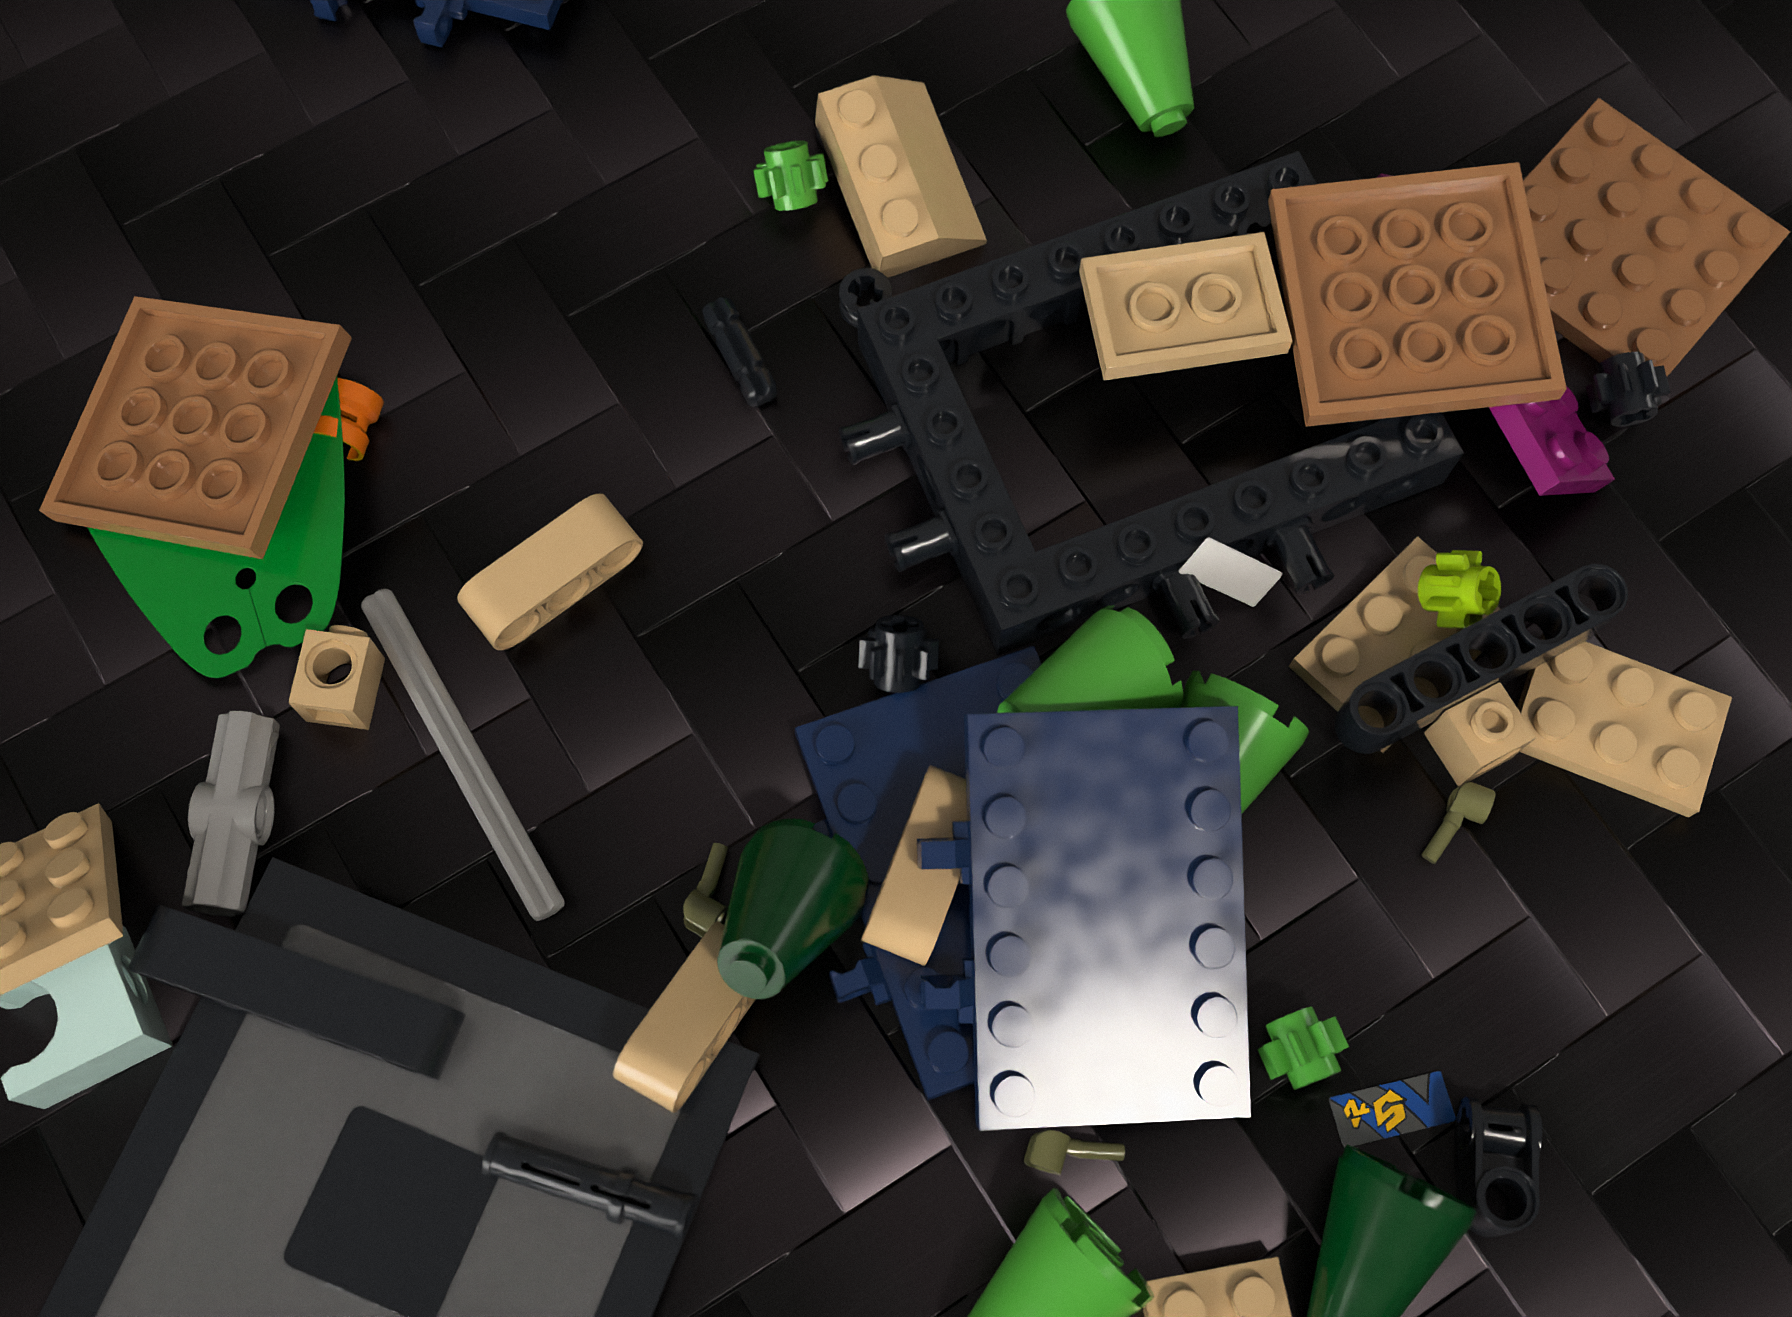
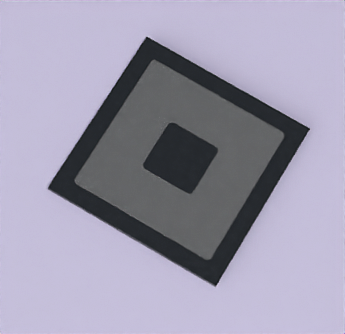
(357, 1189)

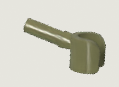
(1467, 802)
(699, 907)
(1049, 1148)

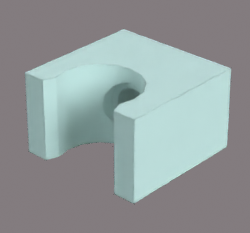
(101, 1028)

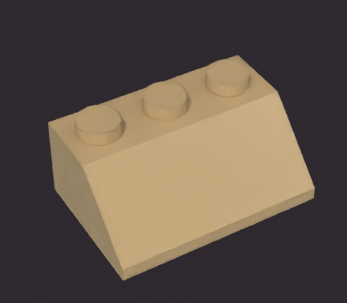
(897, 173)

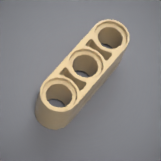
(549, 571)
(915, 899)
(683, 1029)

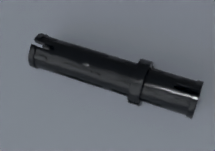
(512, 1160)

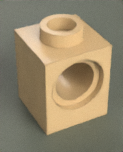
(346, 702)
(1479, 734)

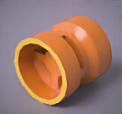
(358, 410)

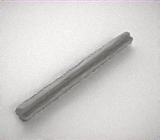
(463, 755)

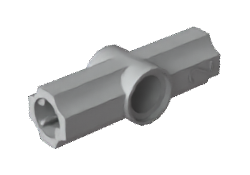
(231, 814)

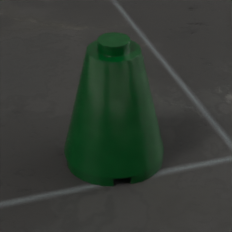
(788, 905)
(1382, 1238)

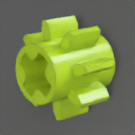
(1459, 589)

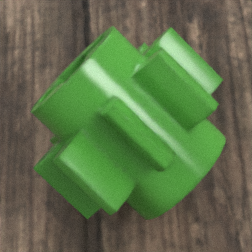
(790, 175)
(1303, 1047)

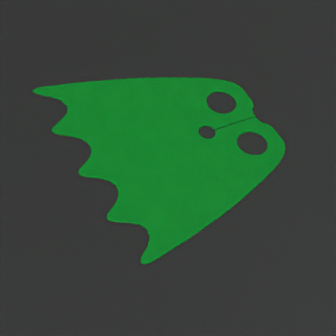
(190, 586)

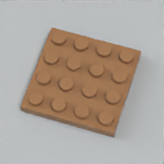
(1638, 240)
(1415, 295)
(197, 426)

